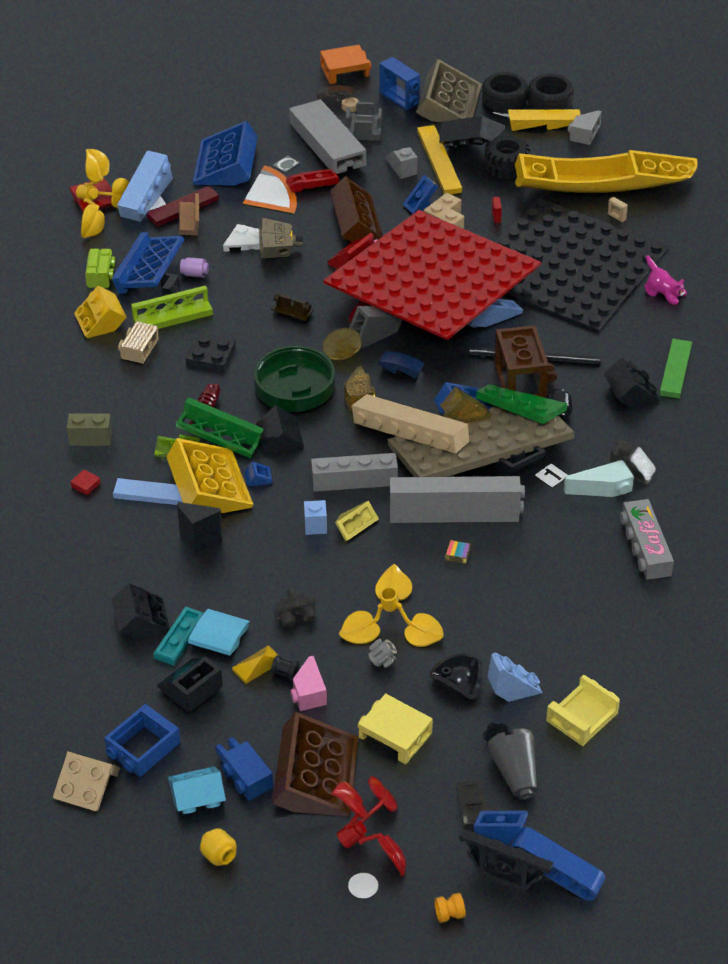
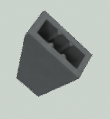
(374, 324)

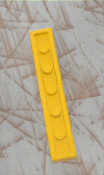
(439, 160)

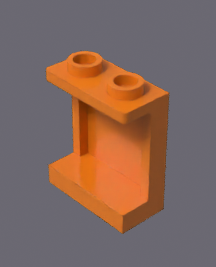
(343, 61)

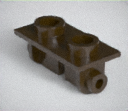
(297, 308)

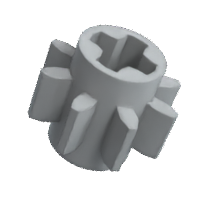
(382, 653)

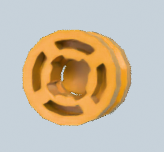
(452, 907)

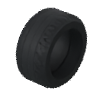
(504, 92)
(550, 92)

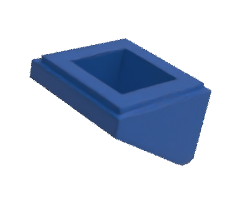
(258, 474)

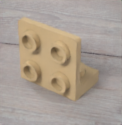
(83, 781)

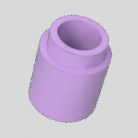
(194, 267)

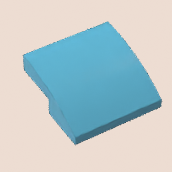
(218, 632)

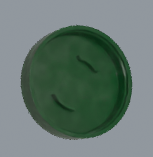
(294, 378)

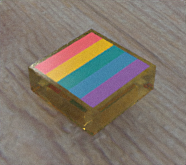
(458, 551)

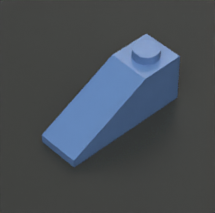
(497, 312)

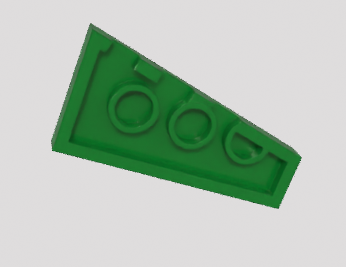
(523, 404)

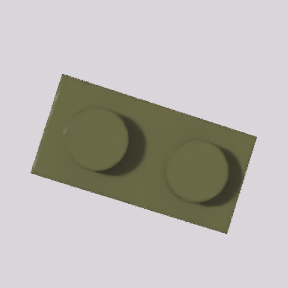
(89, 429)

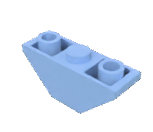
(511, 680)

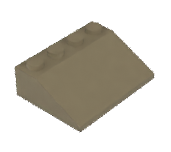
(448, 94)

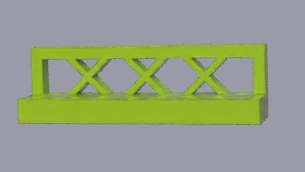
(172, 313)

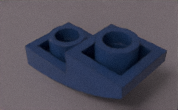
(393, 361)

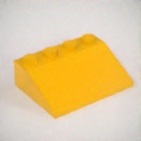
(208, 476)

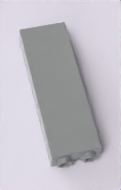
(327, 136)
(456, 499)

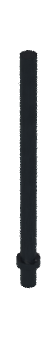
(550, 356)

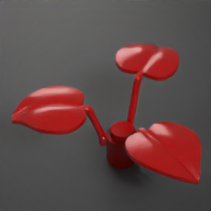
(355, 830)

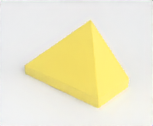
(356, 520)

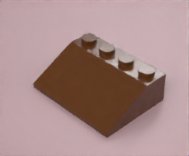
(312, 764)

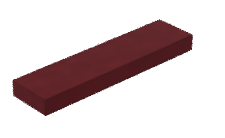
(171, 210)

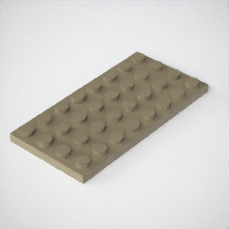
(489, 441)

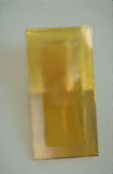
(464, 407)

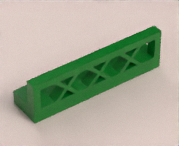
(222, 425)

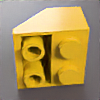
(100, 313)

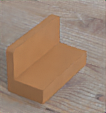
(189, 217)

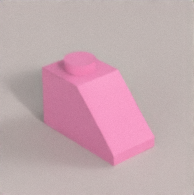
(308, 687)

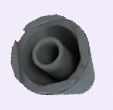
(516, 761)

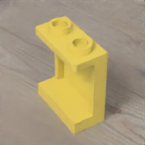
(583, 711)
(396, 726)

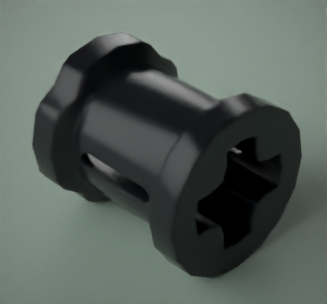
(285, 667)

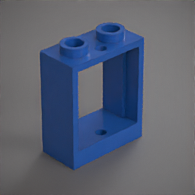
(388, 87)
(155, 723)

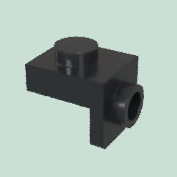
(170, 284)

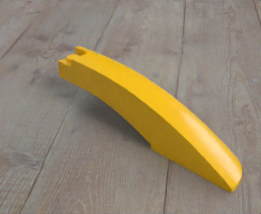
(603, 174)

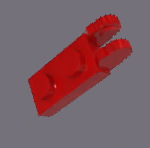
(312, 179)

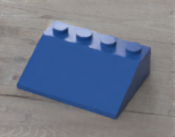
(226, 156)

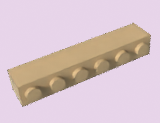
(411, 423)

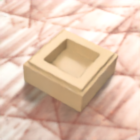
(617, 209)

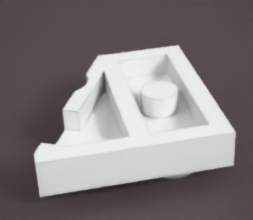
(243, 237)

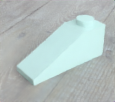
(604, 480)

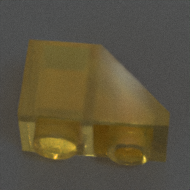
(357, 387)

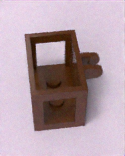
(522, 353)

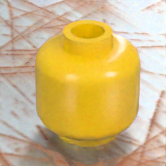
(218, 847)

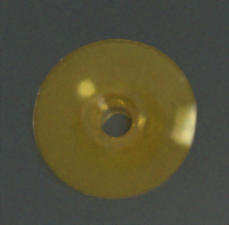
(342, 343)

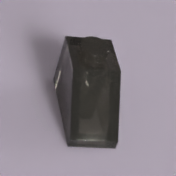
(634, 459)

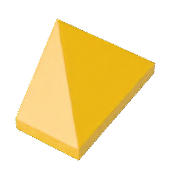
(255, 664)

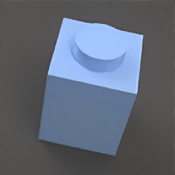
(315, 517)

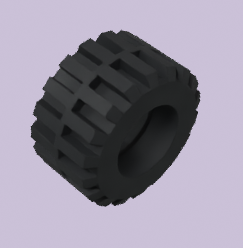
(502, 155)

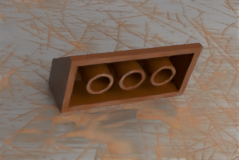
(355, 211)

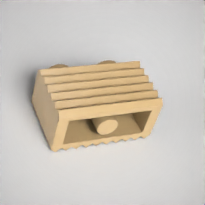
(138, 342)

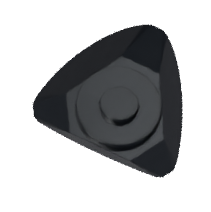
(459, 674)

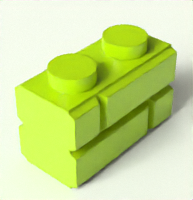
(99, 268)

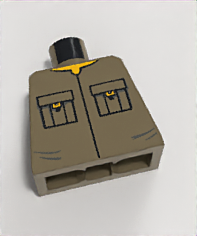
(277, 239)

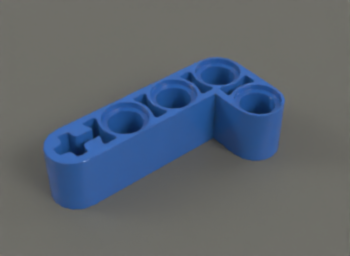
(567, 868)

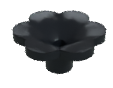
(494, 728)

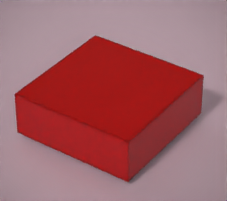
(496, 209)
(85, 482)

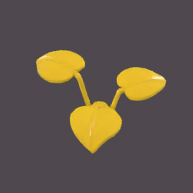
(96, 167)
(390, 589)

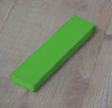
(675, 368)

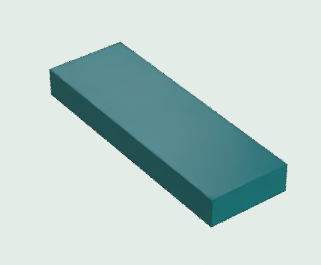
(177, 637)

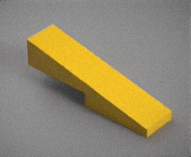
(552, 118)

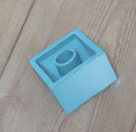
(197, 789)

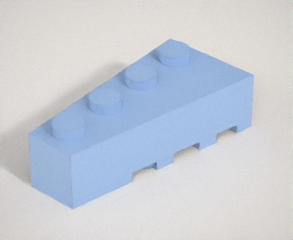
(145, 186)

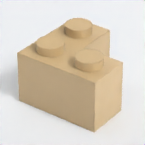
(447, 209)

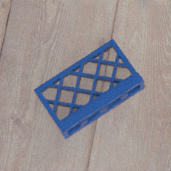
(138, 257)

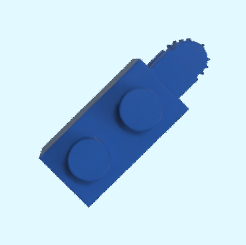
(245, 768)

